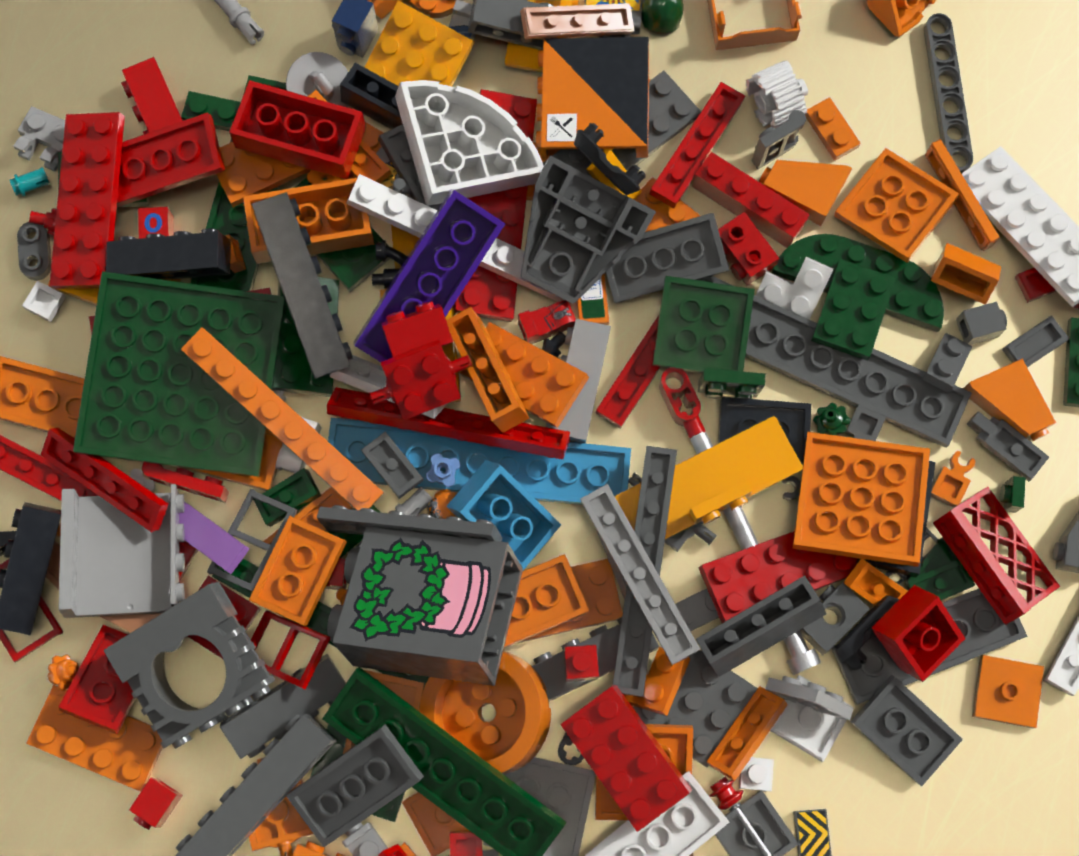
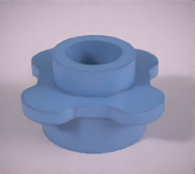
(439, 462)

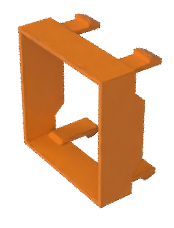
(754, 37)

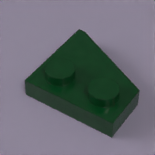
(941, 573)

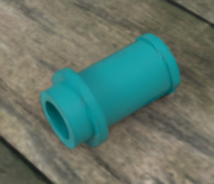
(29, 181)

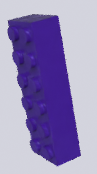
(435, 267)

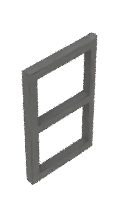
(269, 548)

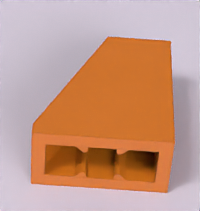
(807, 185)
(1015, 398)

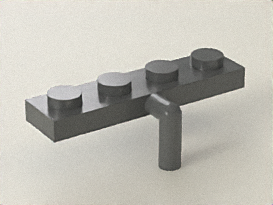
(398, 151)

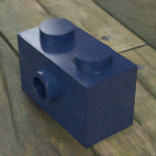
(355, 26)

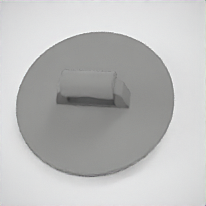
(317, 72)

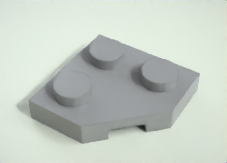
(810, 695)

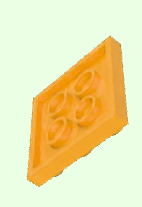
(418, 49)

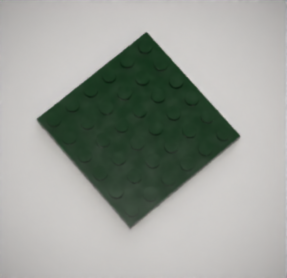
(150, 398)

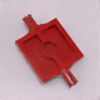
(421, 380)

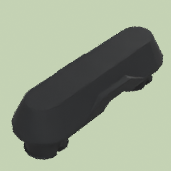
(586, 143)
(849, 648)

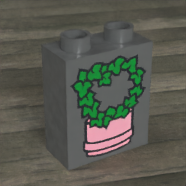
(427, 605)

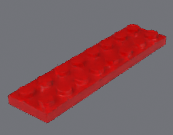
(487, 291)

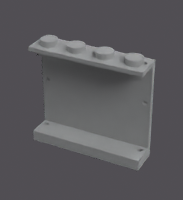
(114, 562)

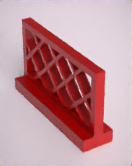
(984, 563)

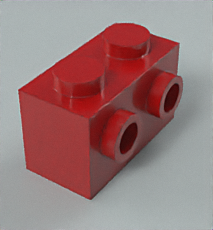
(746, 249)

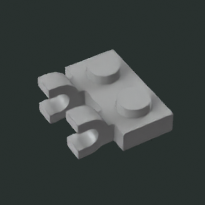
(42, 129)

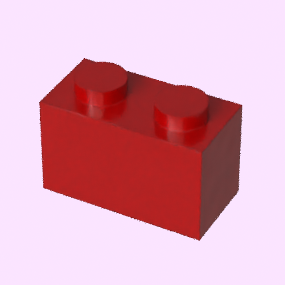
(416, 328)

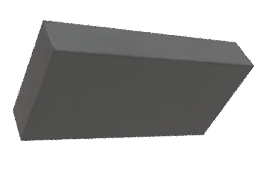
(1036, 342)

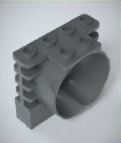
(140, 662)

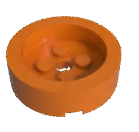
(520, 717)

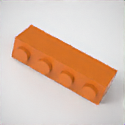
(488, 370)

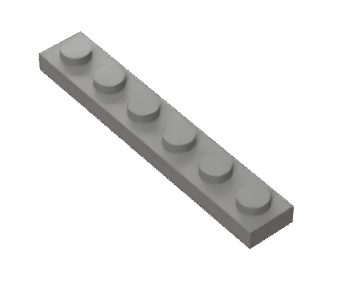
(640, 574)

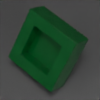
(1013, 494)

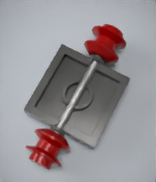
(753, 825)

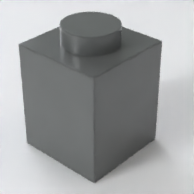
(982, 323)

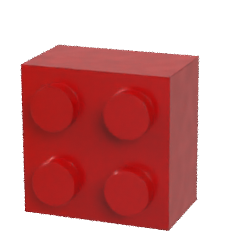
(918, 633)

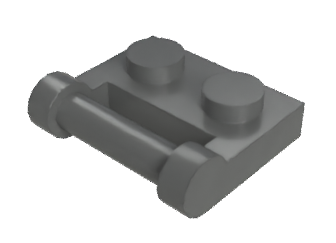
(777, 141)

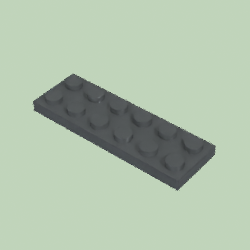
(668, 115)
(975, 619)

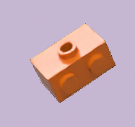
(966, 273)

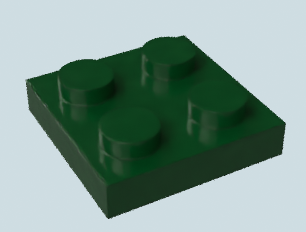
(741, 384)

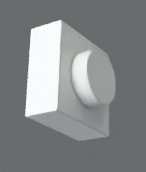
(44, 301)
(757, 774)

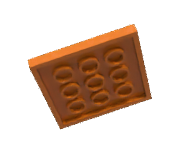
(862, 499)

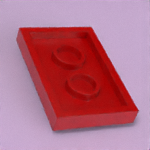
(96, 690)

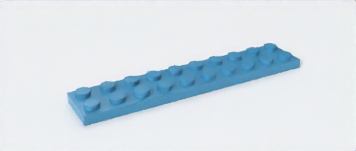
(546, 479)

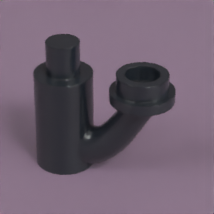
(382, 253)

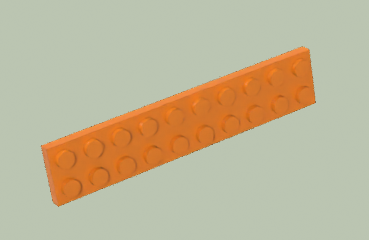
(53, 399)

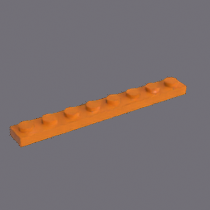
(281, 420)

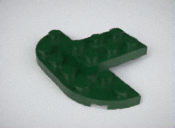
(862, 290)

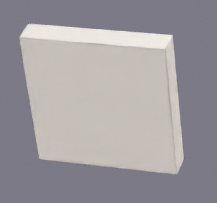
(808, 728)

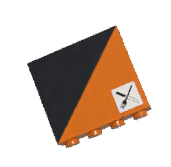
(598, 84)

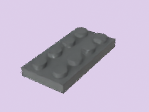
(678, 250)
(354, 786)

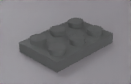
(906, 730)

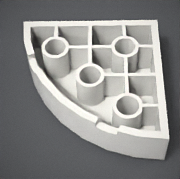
(463, 142)

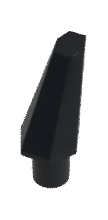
(552, 346)

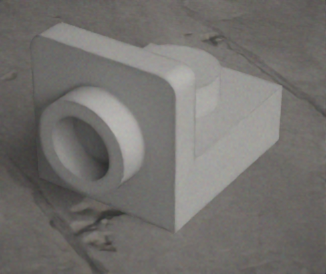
(364, 841)

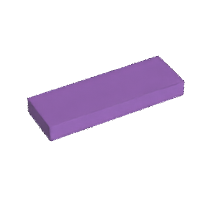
(212, 539)

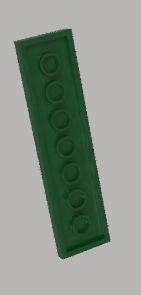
(452, 773)

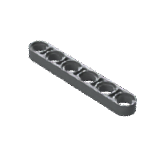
(944, 93)

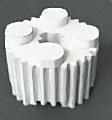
(777, 93)

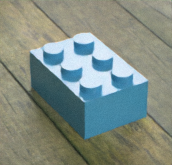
(503, 501)

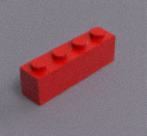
(151, 95)
(742, 193)

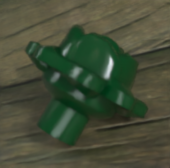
(831, 419)

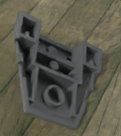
(577, 230)

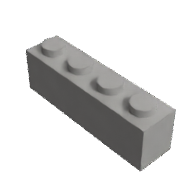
(587, 353)

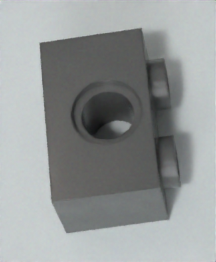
(848, 611)

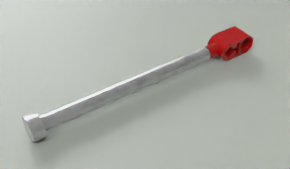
(801, 657)

